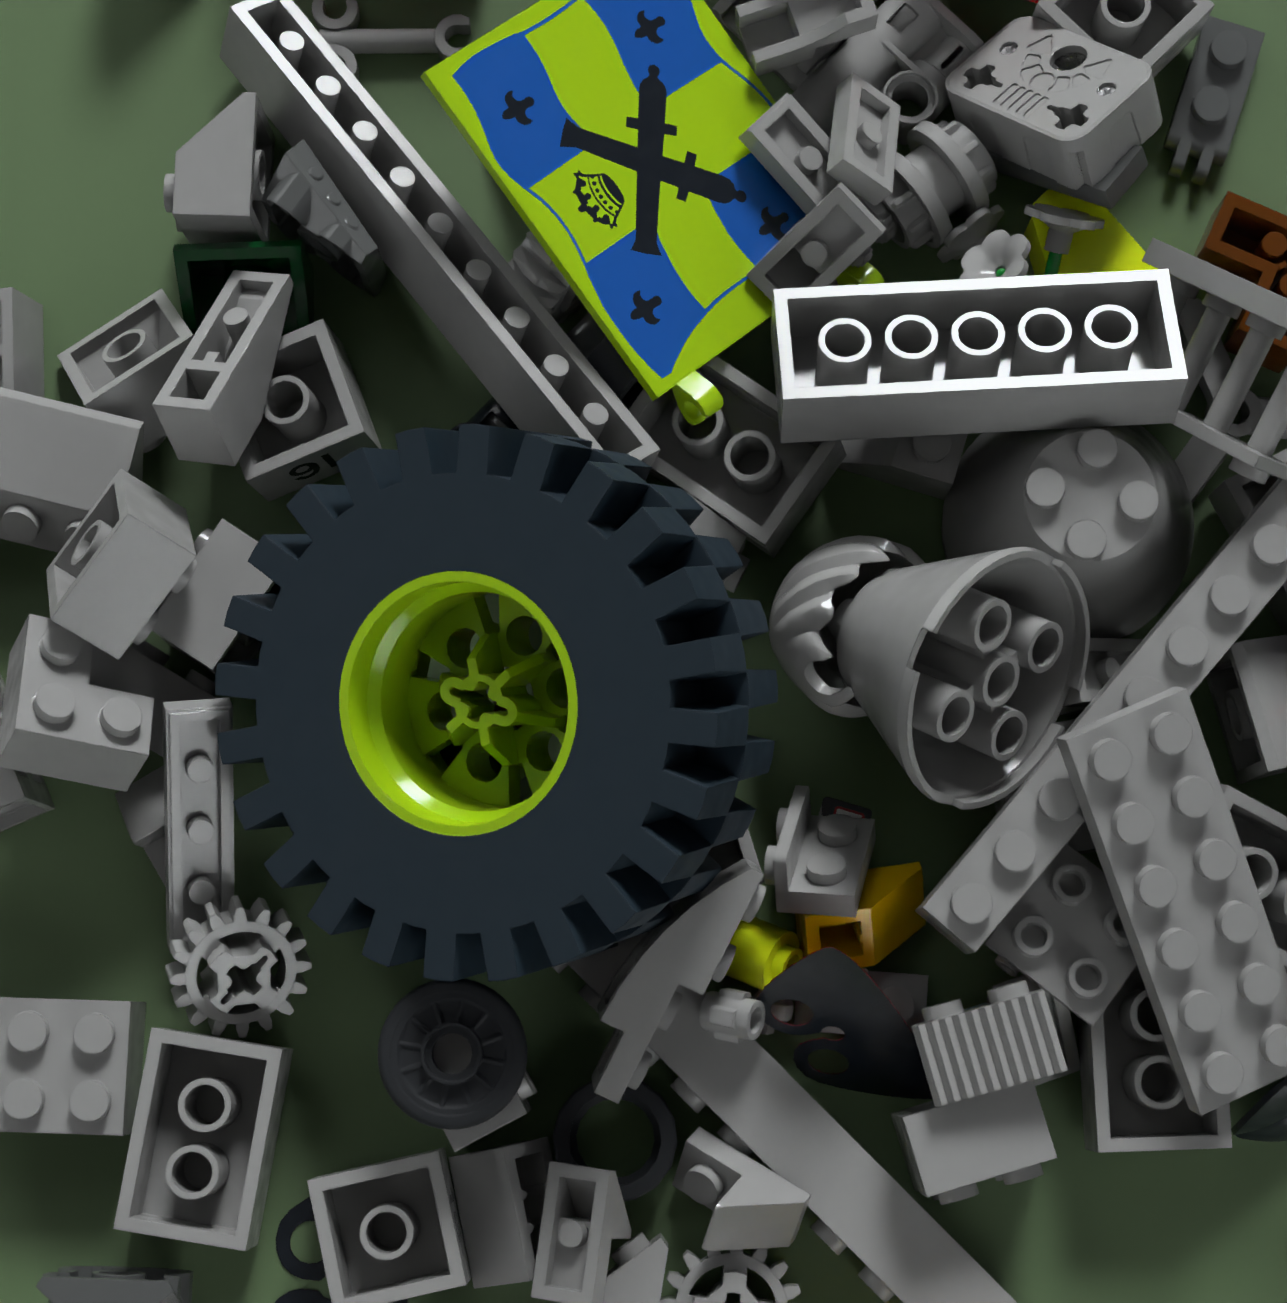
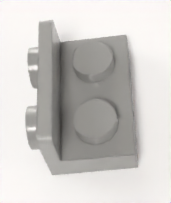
(818, 859)

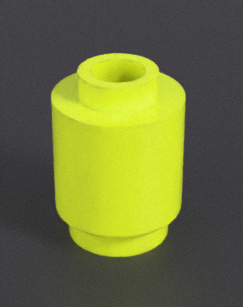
(762, 952)

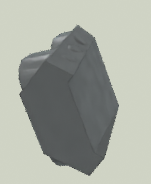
(312, 209)
(117, 1285)

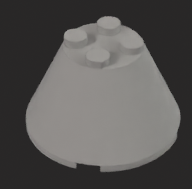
(1085, 496)
(967, 666)

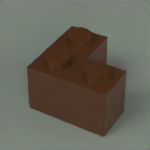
(1252, 245)

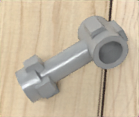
(738, 1015)

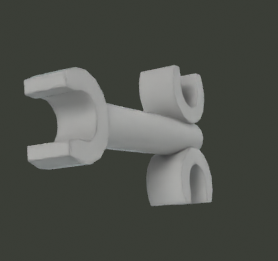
(348, 40)

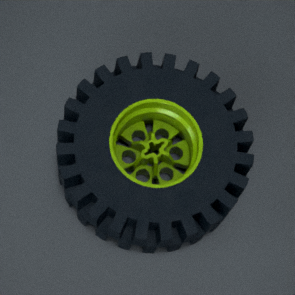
(355, 727)

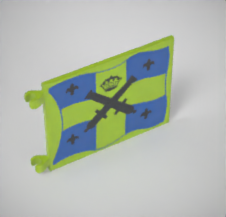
(630, 172)

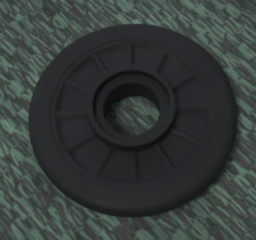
(496, 1060)

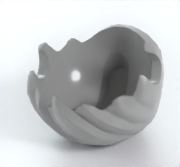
(805, 609)

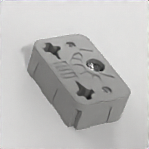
(1055, 101)

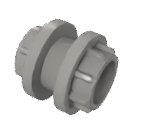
(939, 177)

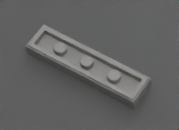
(197, 811)

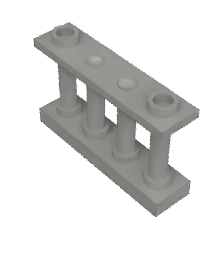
(1267, 320)

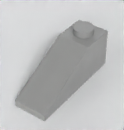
(226, 370)

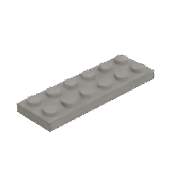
(1184, 895)

